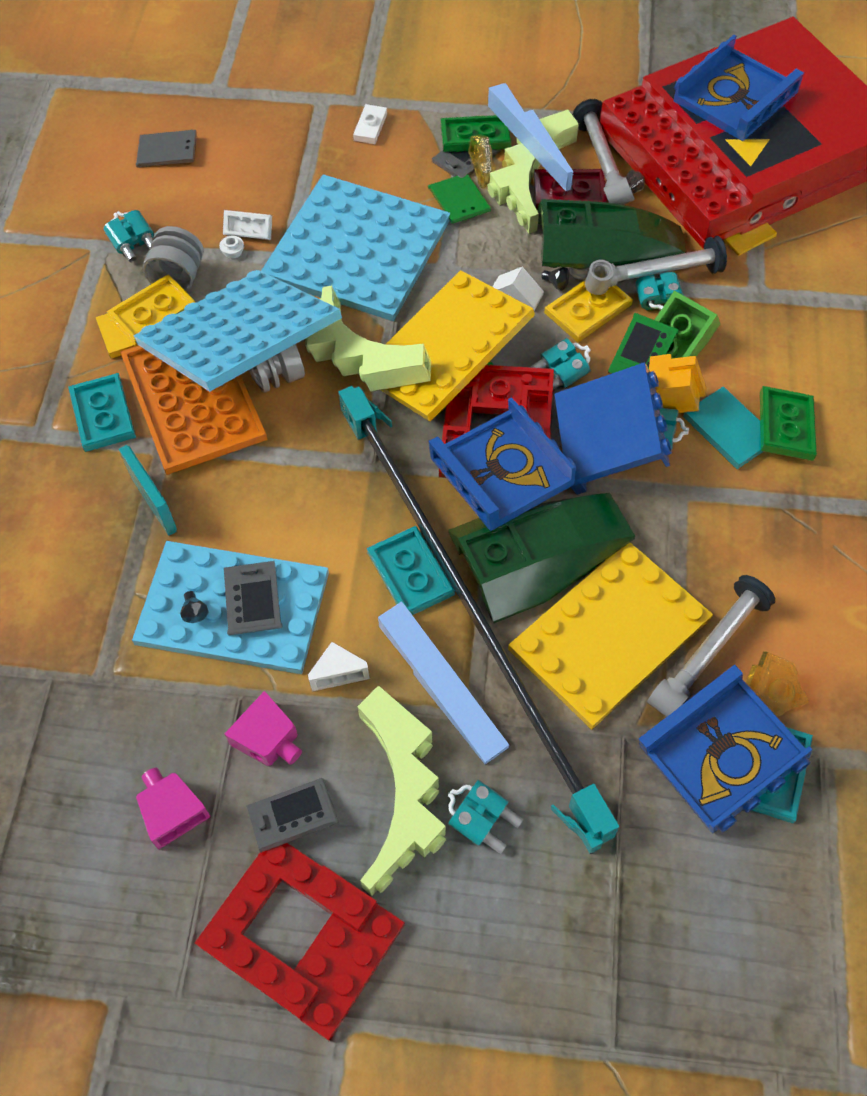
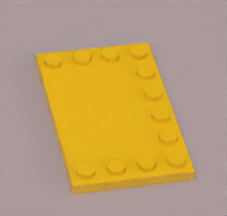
(461, 334)
(609, 634)

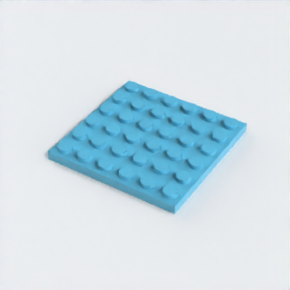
(359, 244)
(236, 328)

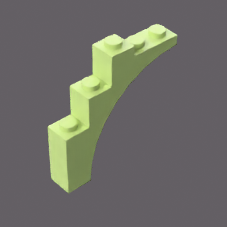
(513, 181)
(377, 363)
(412, 824)

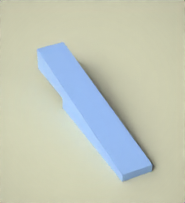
(530, 133)
(442, 683)

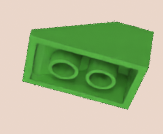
(692, 320)

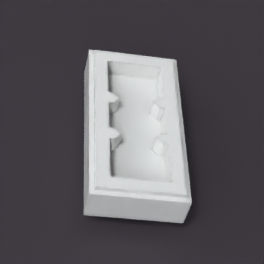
(370, 124)
(247, 224)

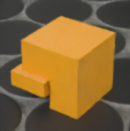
(679, 382)

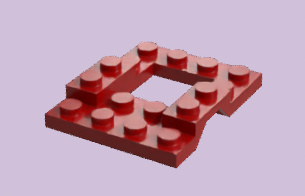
(490, 394)
(337, 961)

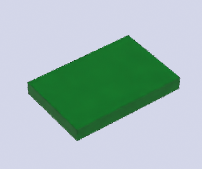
(458, 132)
(787, 423)

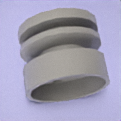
(173, 253)
(286, 363)

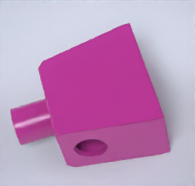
(264, 733)
(168, 807)

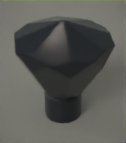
(558, 278)
(193, 609)

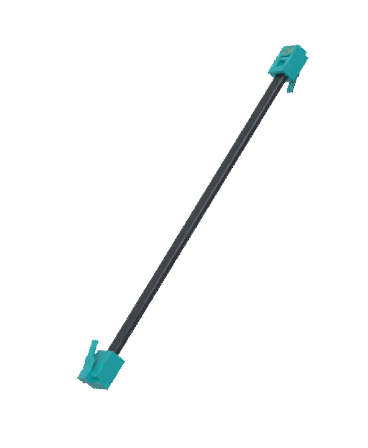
(586, 803)

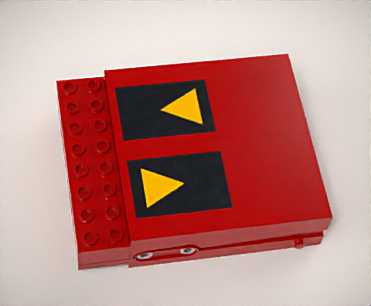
(786, 165)

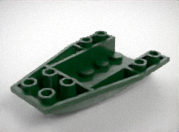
(592, 231)
(541, 550)

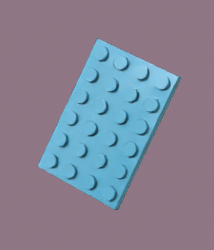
(202, 571)

